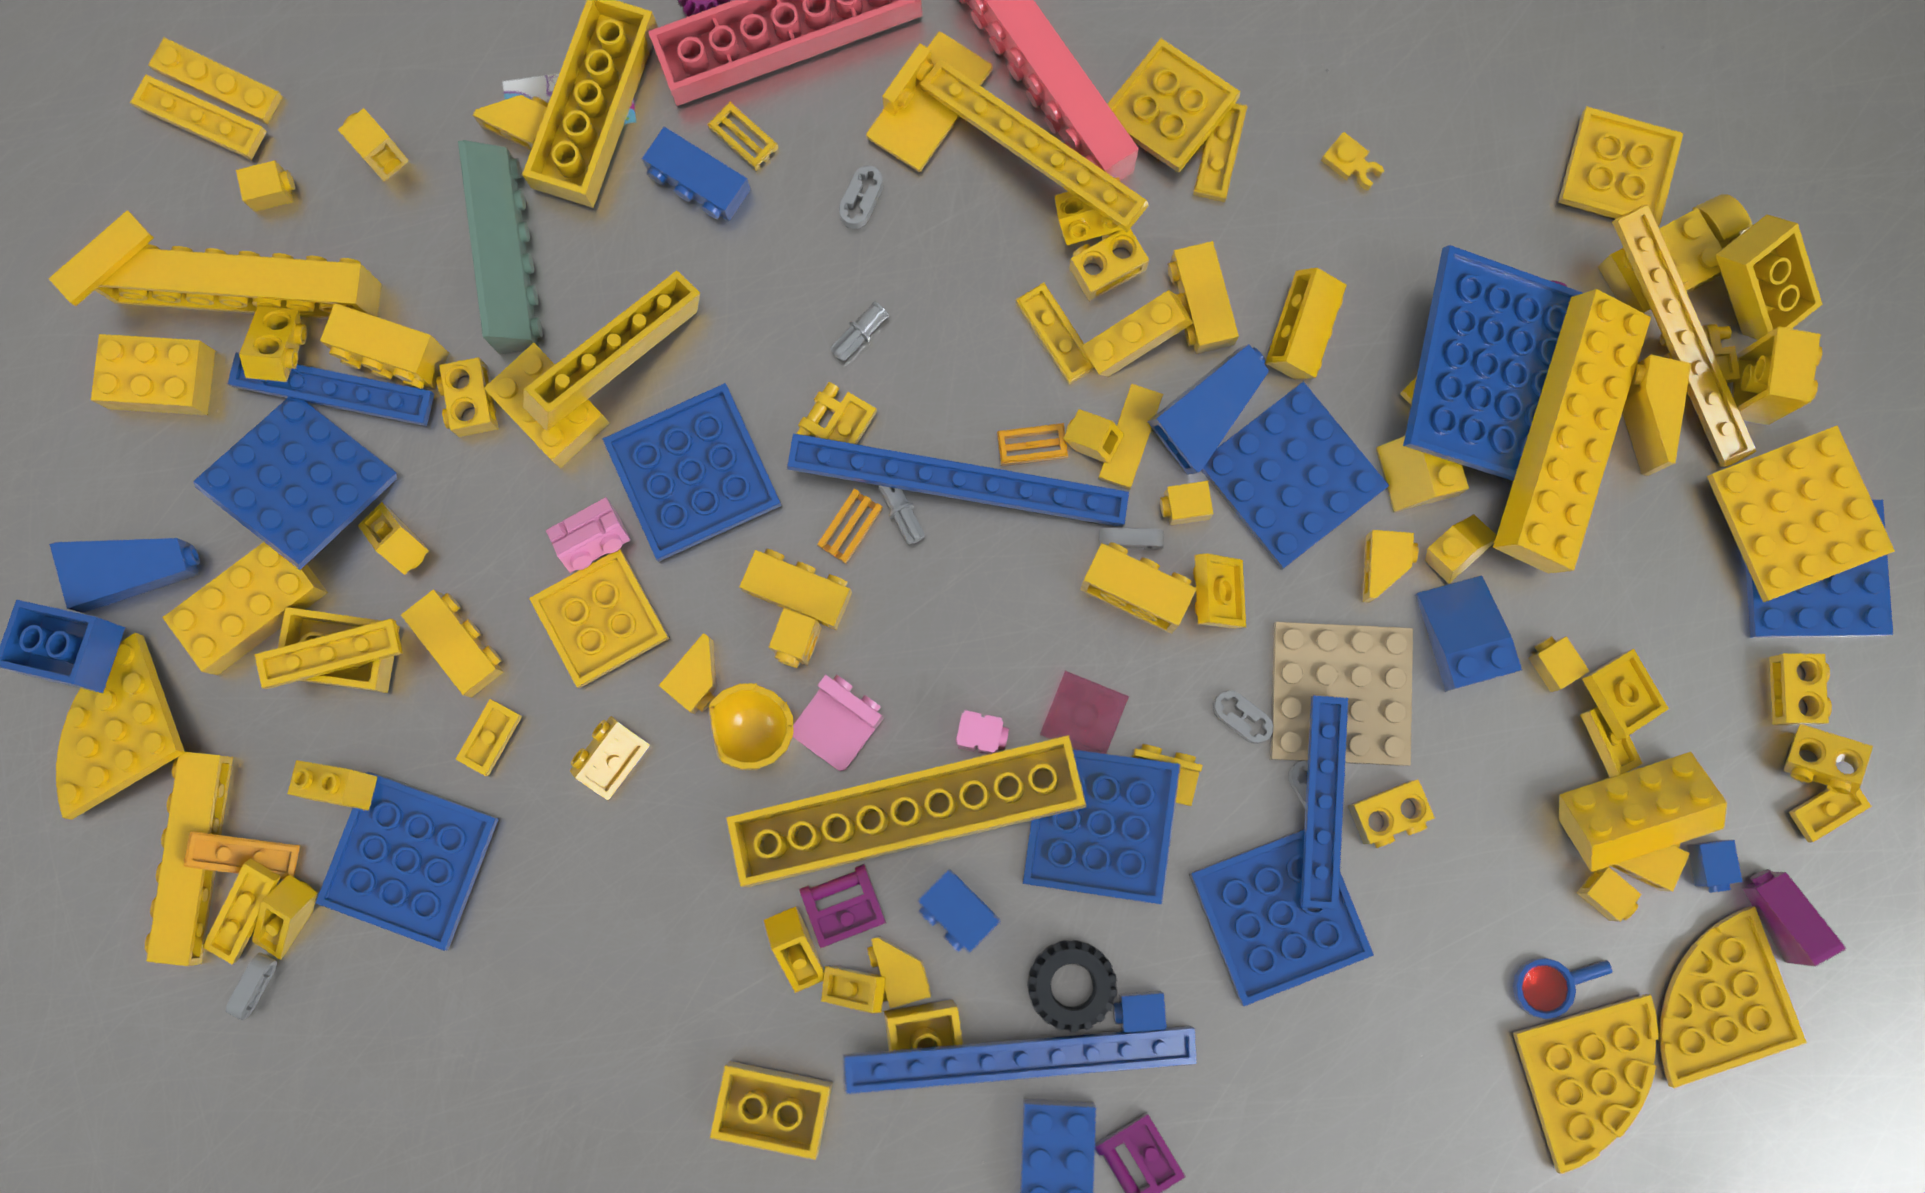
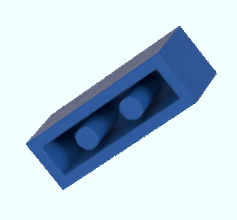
(695, 175)

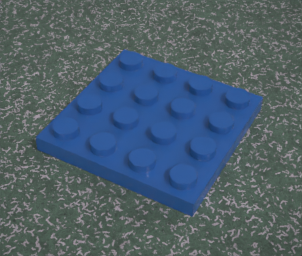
(691, 472)
(1293, 475)
(295, 480)
(1838, 606)
(1115, 842)
(408, 863)
(1263, 928)

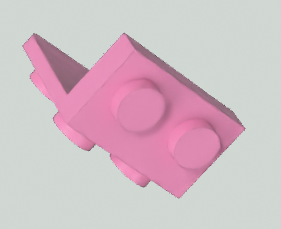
(837, 722)

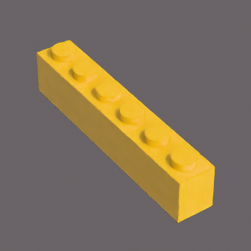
(610, 350)
(185, 893)

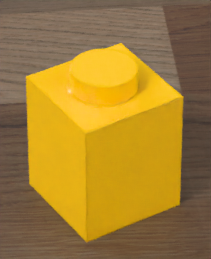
(265, 185)
(1093, 436)
(1187, 503)
(1557, 663)
(1610, 895)

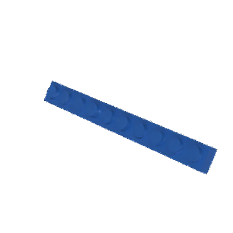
(958, 480)
(1017, 1059)

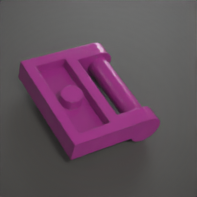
(848, 916)
(1147, 1151)

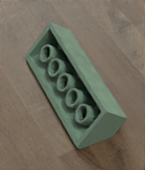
(499, 247)

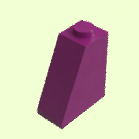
(1792, 920)

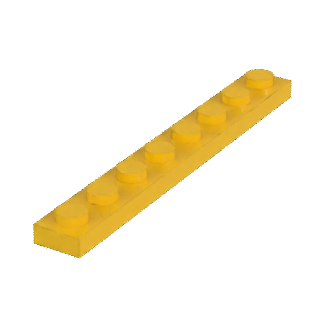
(1034, 145)
(1684, 334)

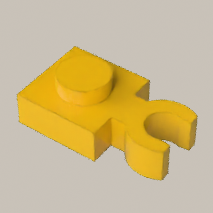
(1348, 158)

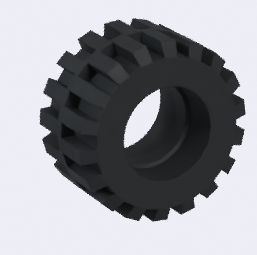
(1090, 1011)

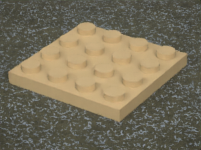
(1348, 662)

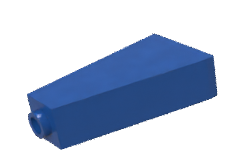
(1207, 410)
(114, 570)

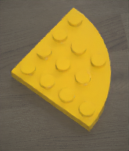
(116, 733)
(1726, 1003)
(1590, 1076)

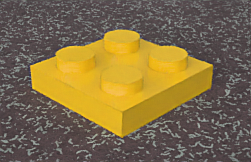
(1219, 591)
(1625, 694)

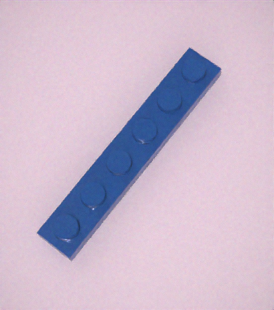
(342, 392)
(1324, 802)

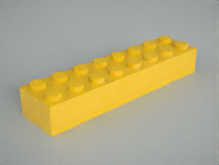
(242, 282)
(1572, 432)

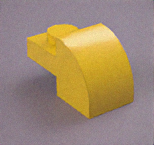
(1725, 218)

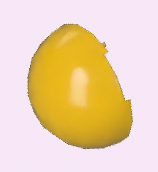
(750, 726)

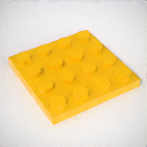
(1800, 513)

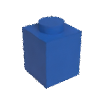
(1715, 864)
(1140, 1011)

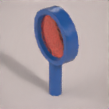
(1548, 987)

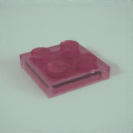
(1084, 713)

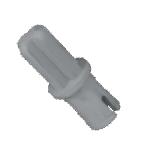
(859, 331)
(903, 514)

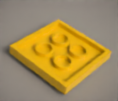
(1172, 104)
(1620, 165)
(599, 618)

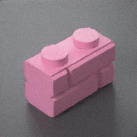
(588, 535)
(981, 733)

